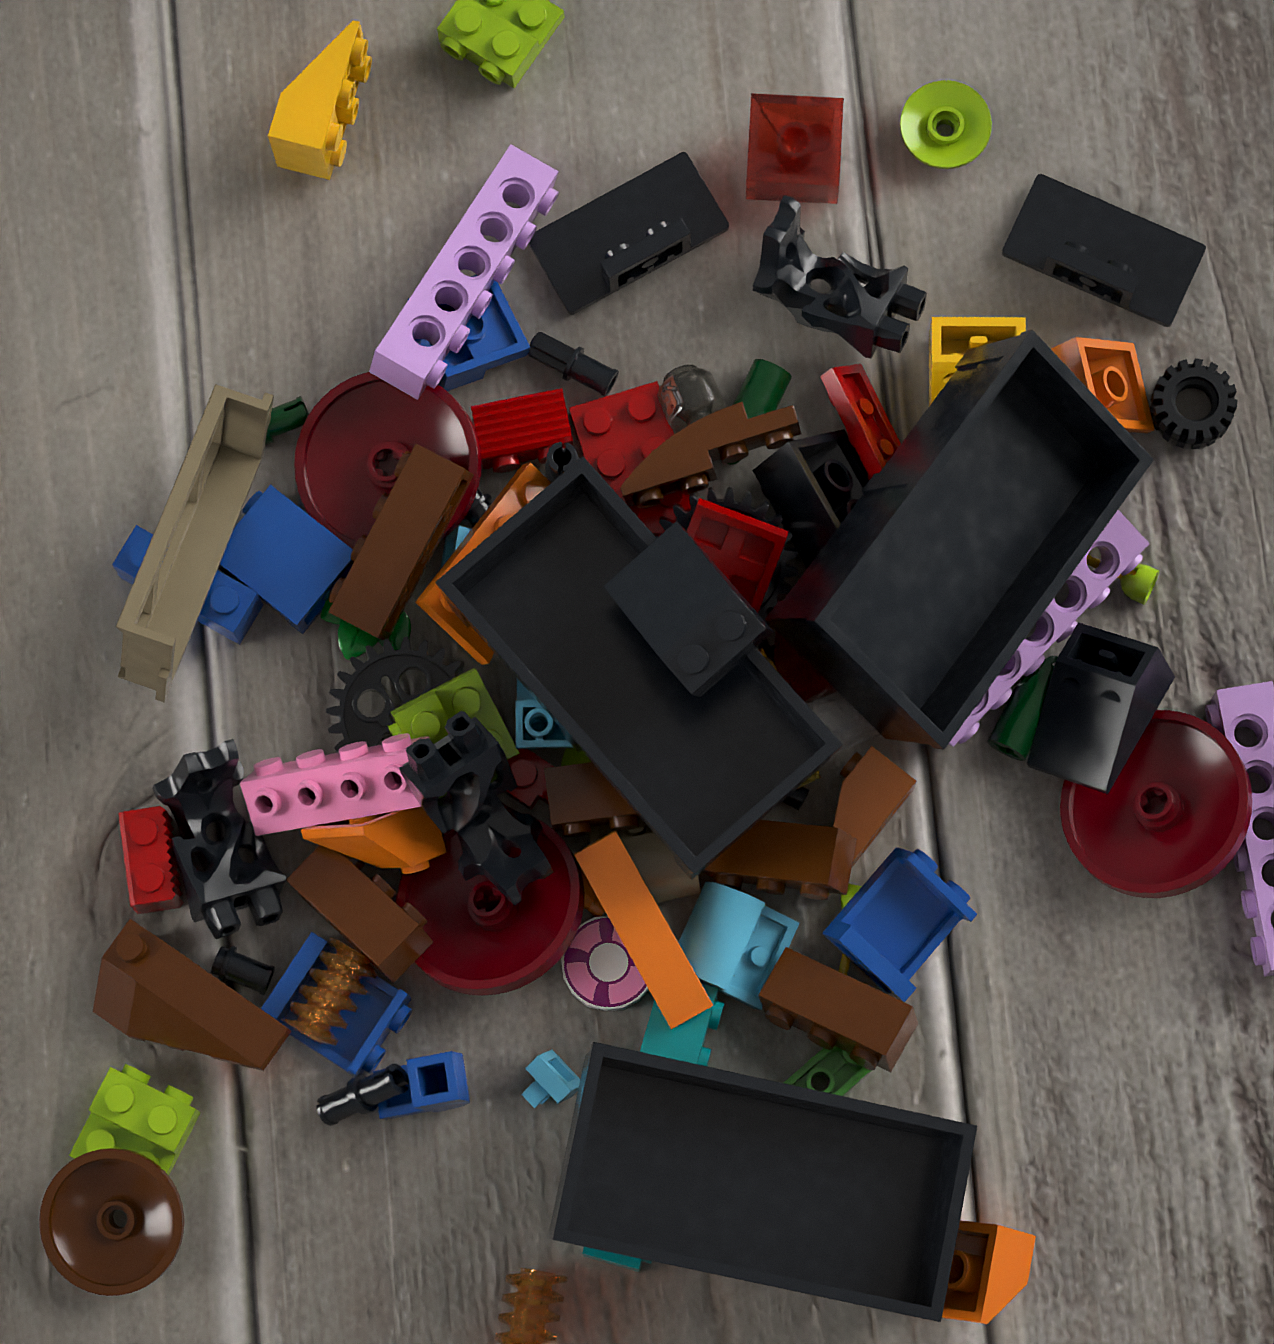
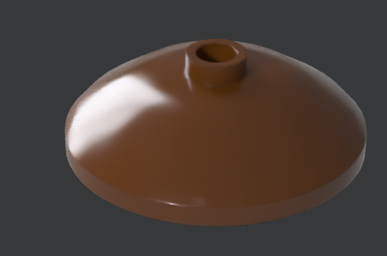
(81, 1229)

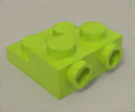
(499, 35)
(429, 712)
(137, 1118)

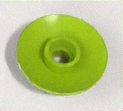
(947, 104)

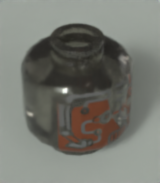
(689, 396)

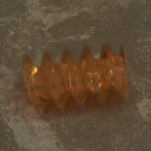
(331, 993)
(530, 1307)

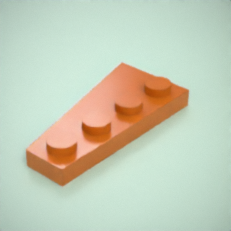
(516, 494)

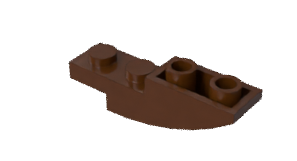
(687, 457)

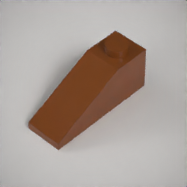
(870, 797)

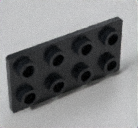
(628, 233)
(1103, 250)

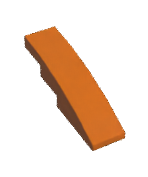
(643, 929)

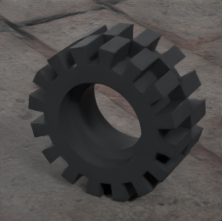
(1202, 378)

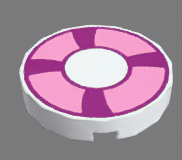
(601, 969)

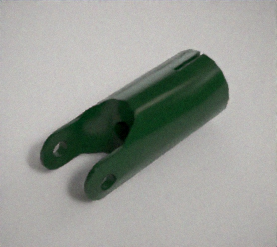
(762, 389)
(1020, 717)

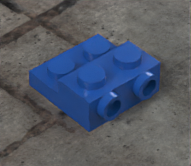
(491, 343)

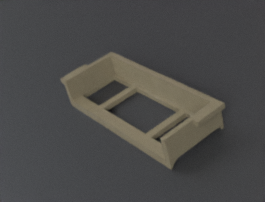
(216, 490)

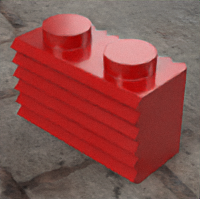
(521, 429)
(150, 860)

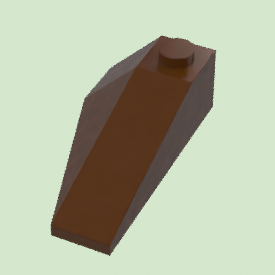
(172, 1001)

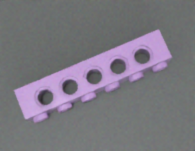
(515, 179)
(1120, 553)
(1253, 708)

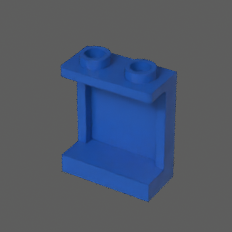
(286, 557)
(898, 920)
(377, 1012)

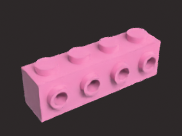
(329, 787)

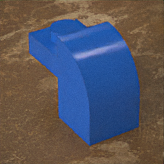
(434, 1085)

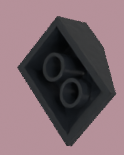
(687, 610)

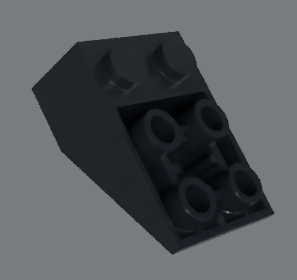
(1097, 706)

